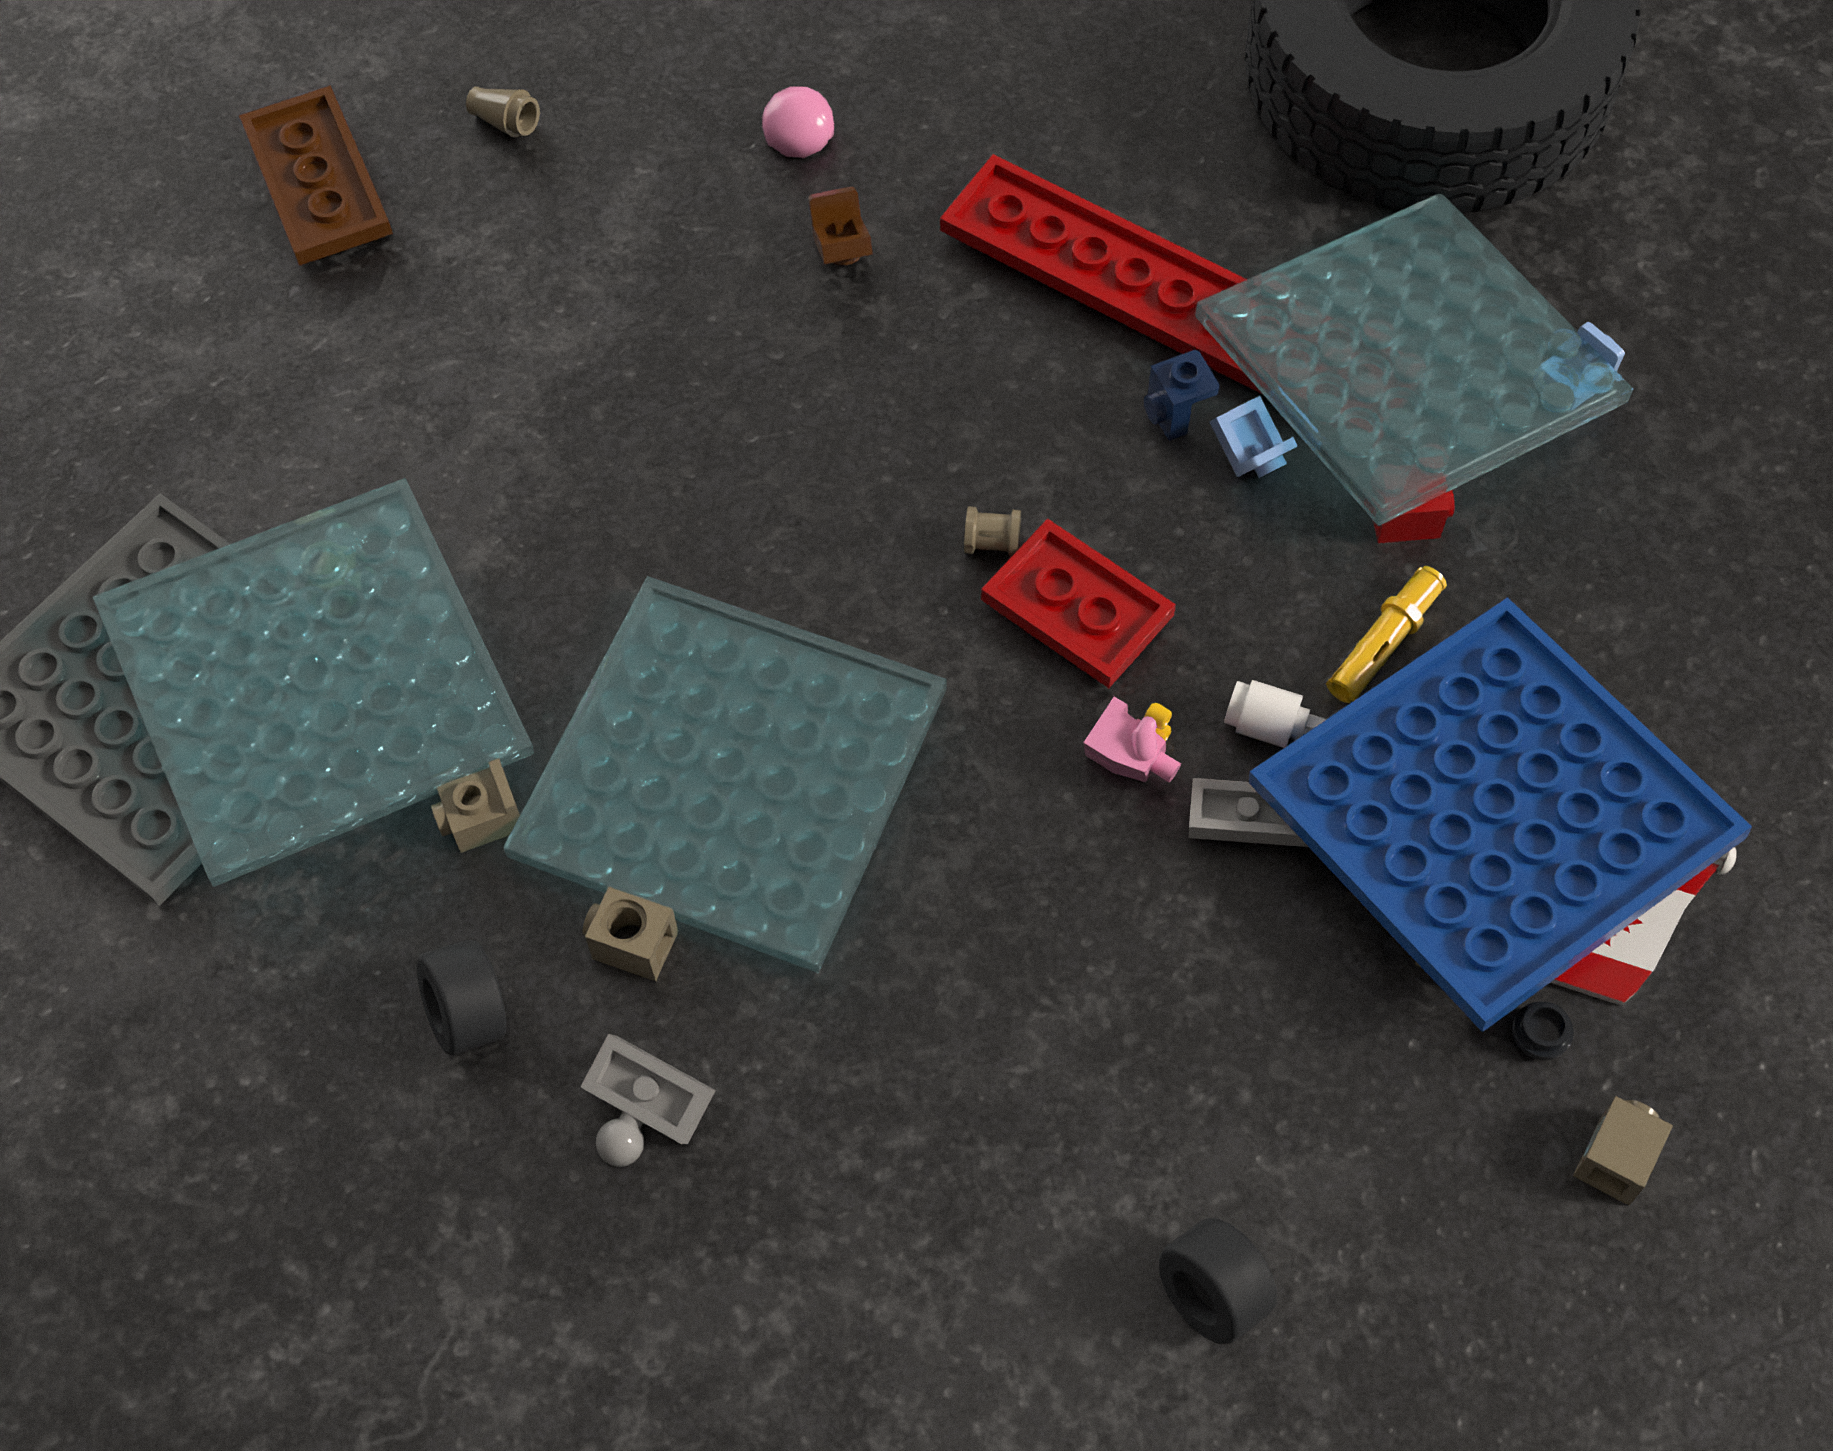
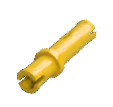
(1399, 617)

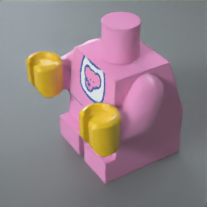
(1132, 745)

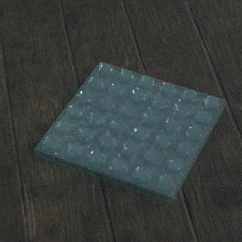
(1411, 356)
(310, 679)
(729, 771)

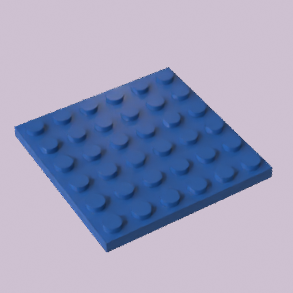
(1497, 811)

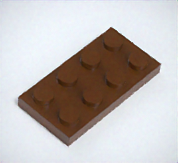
(315, 175)

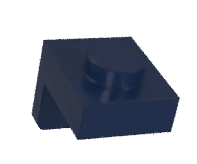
(1173, 390)

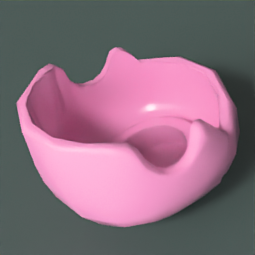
(798, 122)

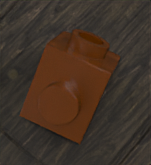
(839, 226)

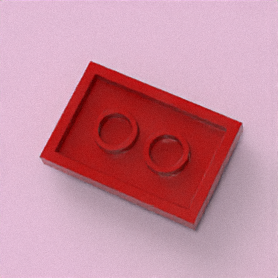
(1078, 602)

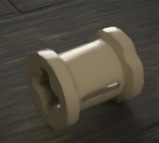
(992, 531)

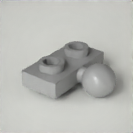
(647, 1094)

